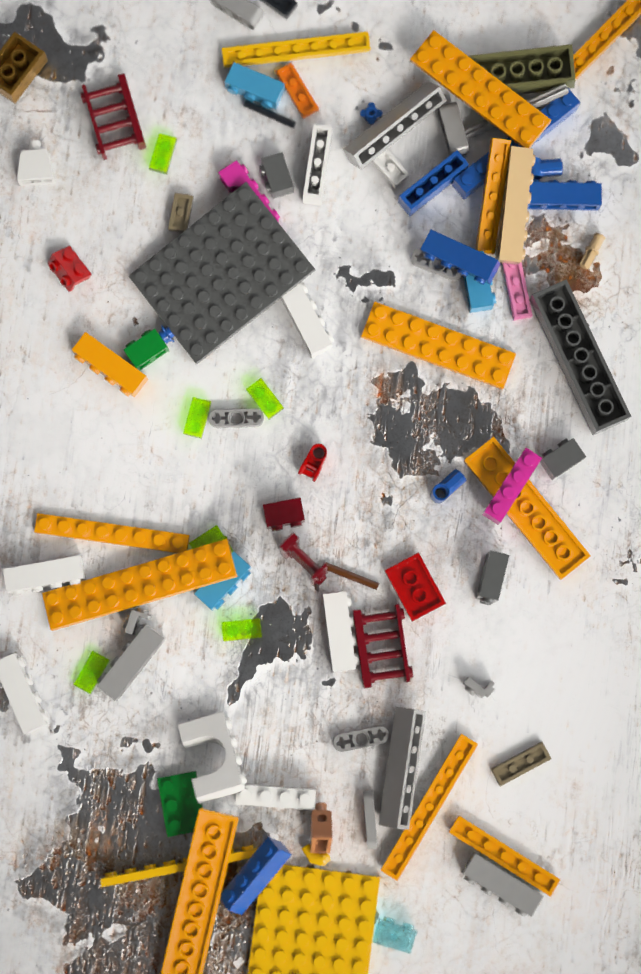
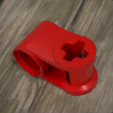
(313, 463)

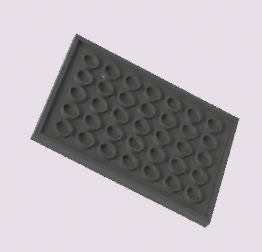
(221, 273)

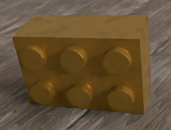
(19, 66)

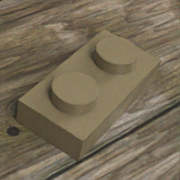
(180, 212)

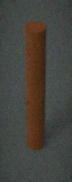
(352, 576)

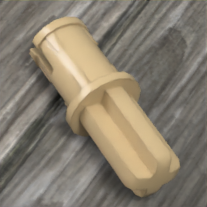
(592, 250)

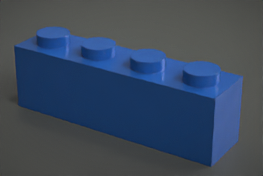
(432, 183)
(565, 195)
(460, 256)
(254, 875)

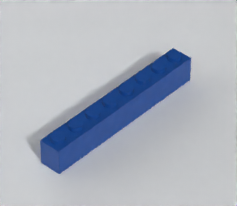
(474, 176)

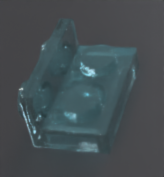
(395, 935)

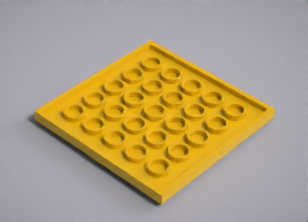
(314, 922)

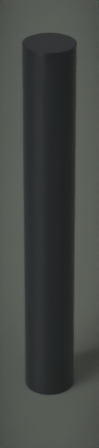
(270, 114)

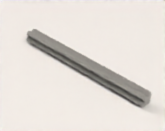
(536, 101)

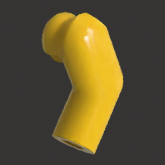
(315, 858)

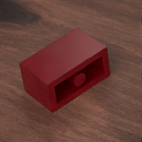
(283, 514)

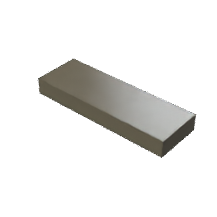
(521, 763)

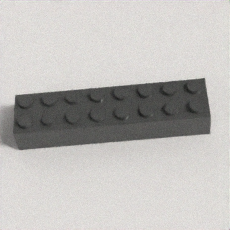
(579, 357)

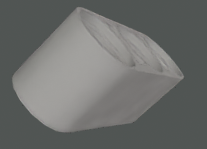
(241, 11)
(453, 128)

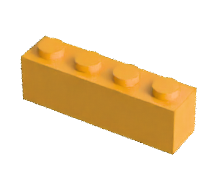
(109, 364)

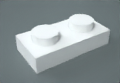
(391, 168)

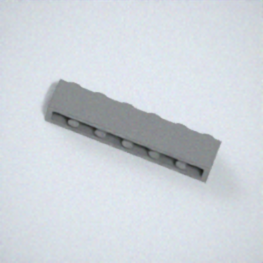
(394, 124)
(402, 768)

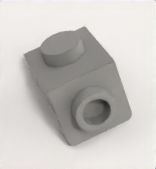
(131, 622)
(474, 688)

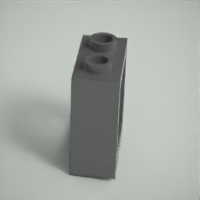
(492, 577)

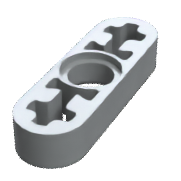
(422, 264)
(250, 412)
(364, 731)
(370, 822)

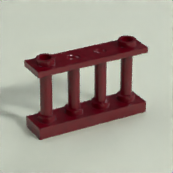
(126, 104)
(291, 549)
(366, 657)

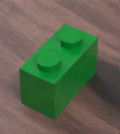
(146, 349)

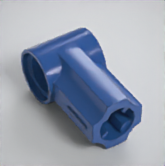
(547, 168)
(448, 485)

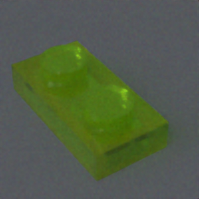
(163, 153)
(264, 398)
(197, 417)
(241, 629)
(91, 672)

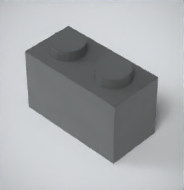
(277, 175)
(562, 458)

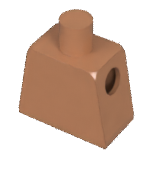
(320, 829)

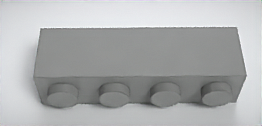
(130, 663)
(502, 884)

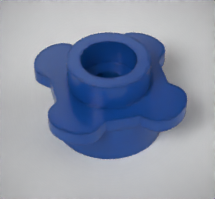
(371, 119)
(166, 334)

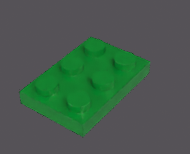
(179, 803)

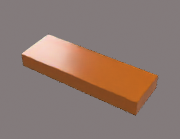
(297, 90)

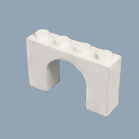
(226, 779)

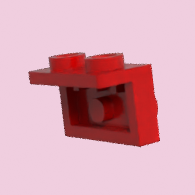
(68, 268)

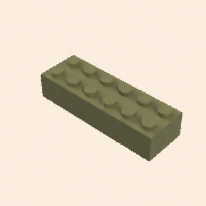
(531, 68)

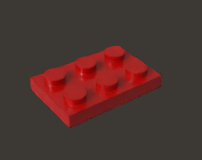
(415, 587)

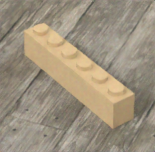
(514, 206)

